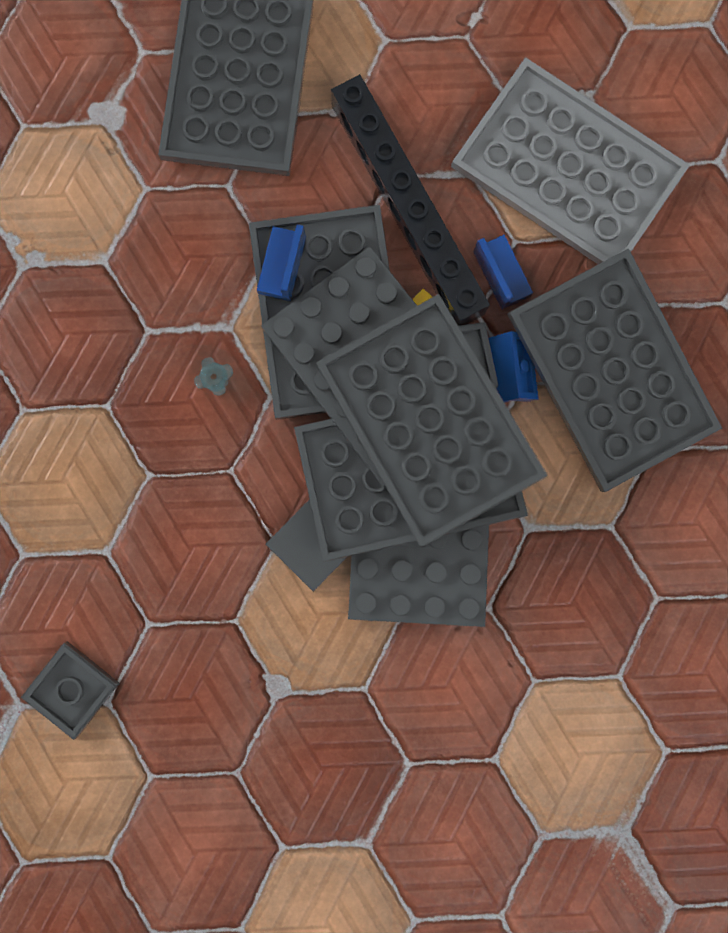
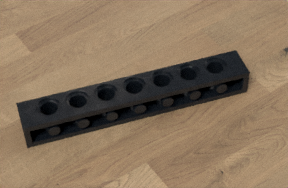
(408, 201)

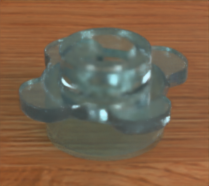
(217, 385)

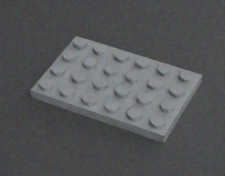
(569, 164)

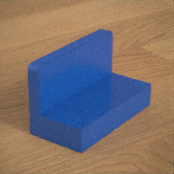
(282, 262)
(502, 271)
(513, 368)

